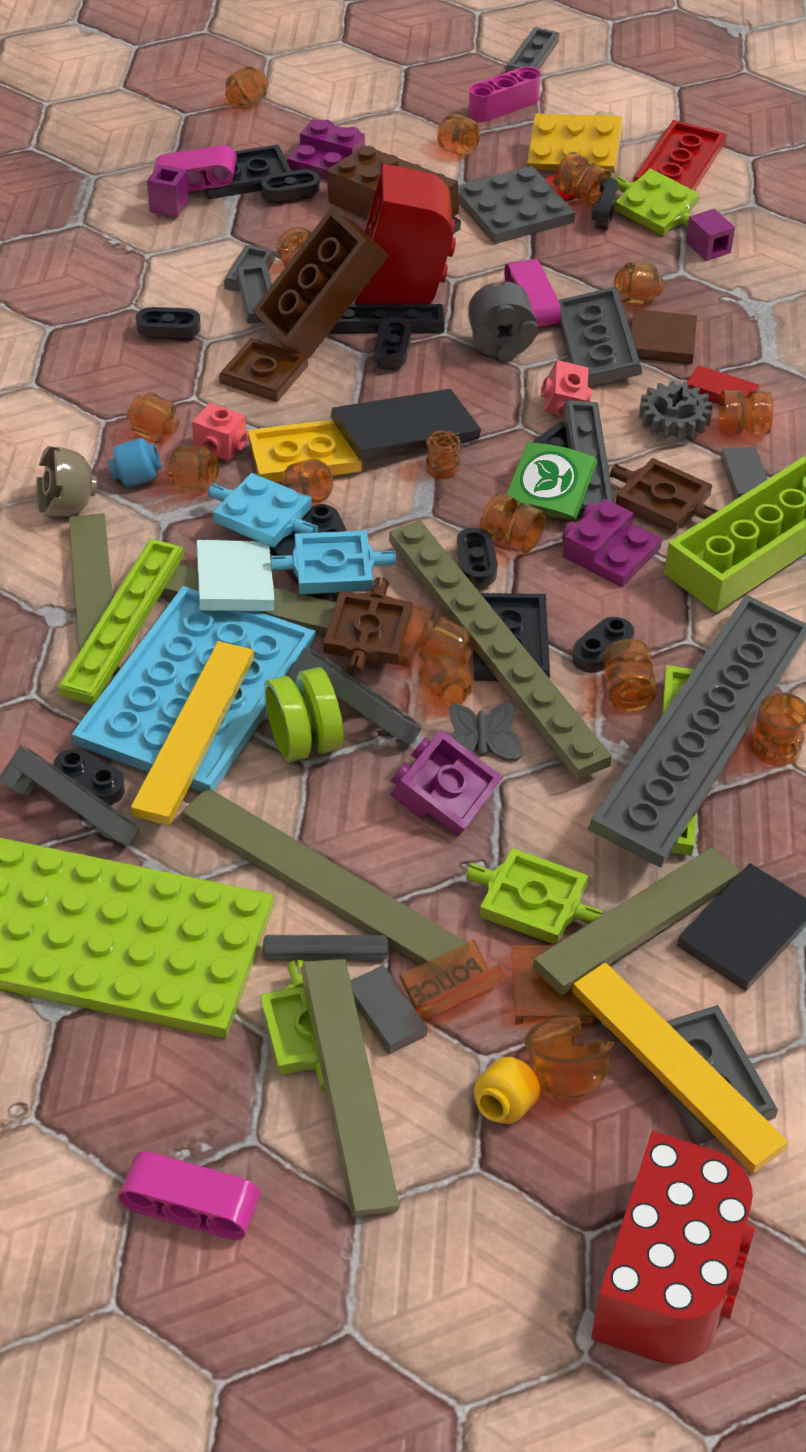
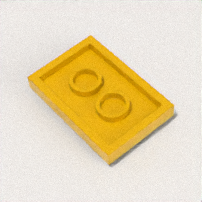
(588, 135)
(281, 446)

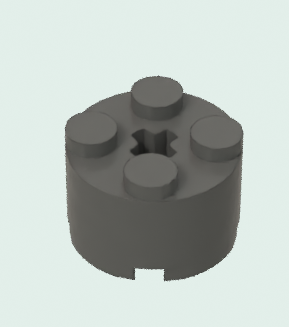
(502, 320)

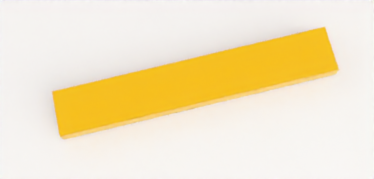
(192, 734)
(680, 1068)

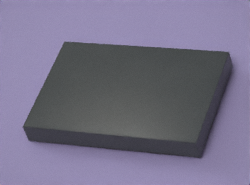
(717, 1043)

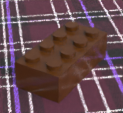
(355, 178)
(320, 283)

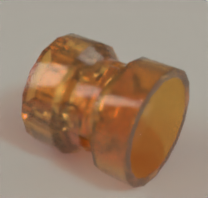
(443, 448)

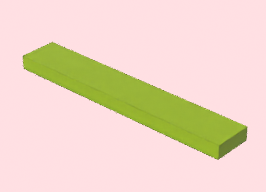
(121, 622)

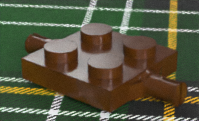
(663, 494)
(368, 627)

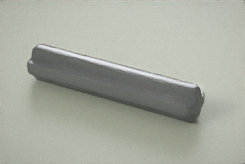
(325, 947)

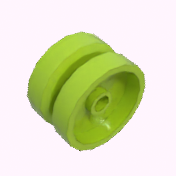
(303, 714)

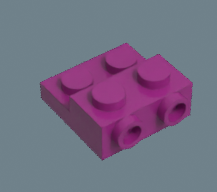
(324, 146)
(609, 542)
(445, 782)

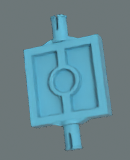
(262, 510)
(333, 562)

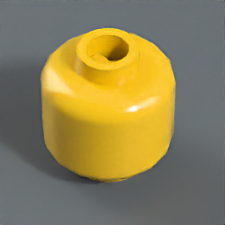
(506, 1090)

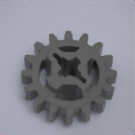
(675, 410)

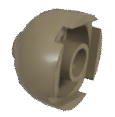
(65, 483)

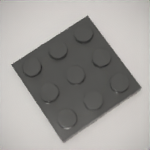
(514, 204)

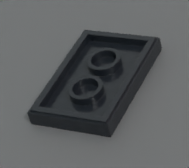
(250, 169)
(527, 620)
(746, 927)

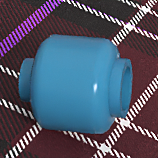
(135, 462)

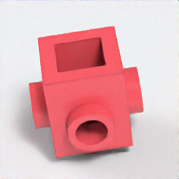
(564, 383)
(220, 431)

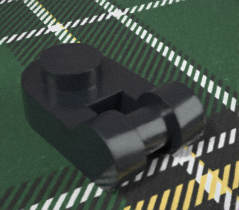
(605, 207)

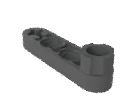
(360, 696)
(29, 769)

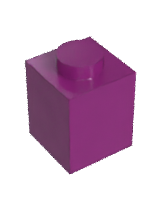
(167, 190)
(710, 234)

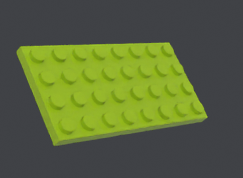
(126, 937)

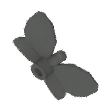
(486, 729)

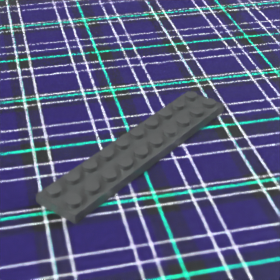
(699, 732)

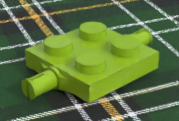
(655, 201)
(533, 896)
(291, 1027)

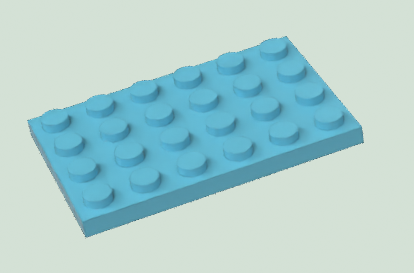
(156, 680)

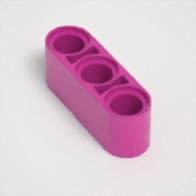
(504, 94)
(205, 166)
(534, 281)
(189, 1195)

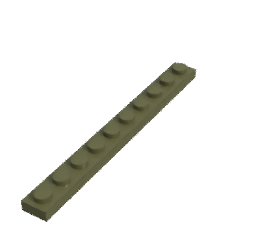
(501, 651)

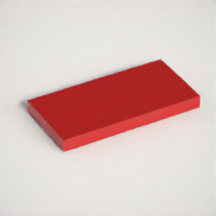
(684, 153)

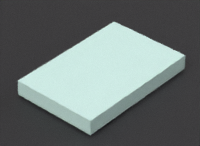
(234, 576)

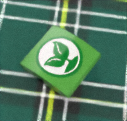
(552, 479)

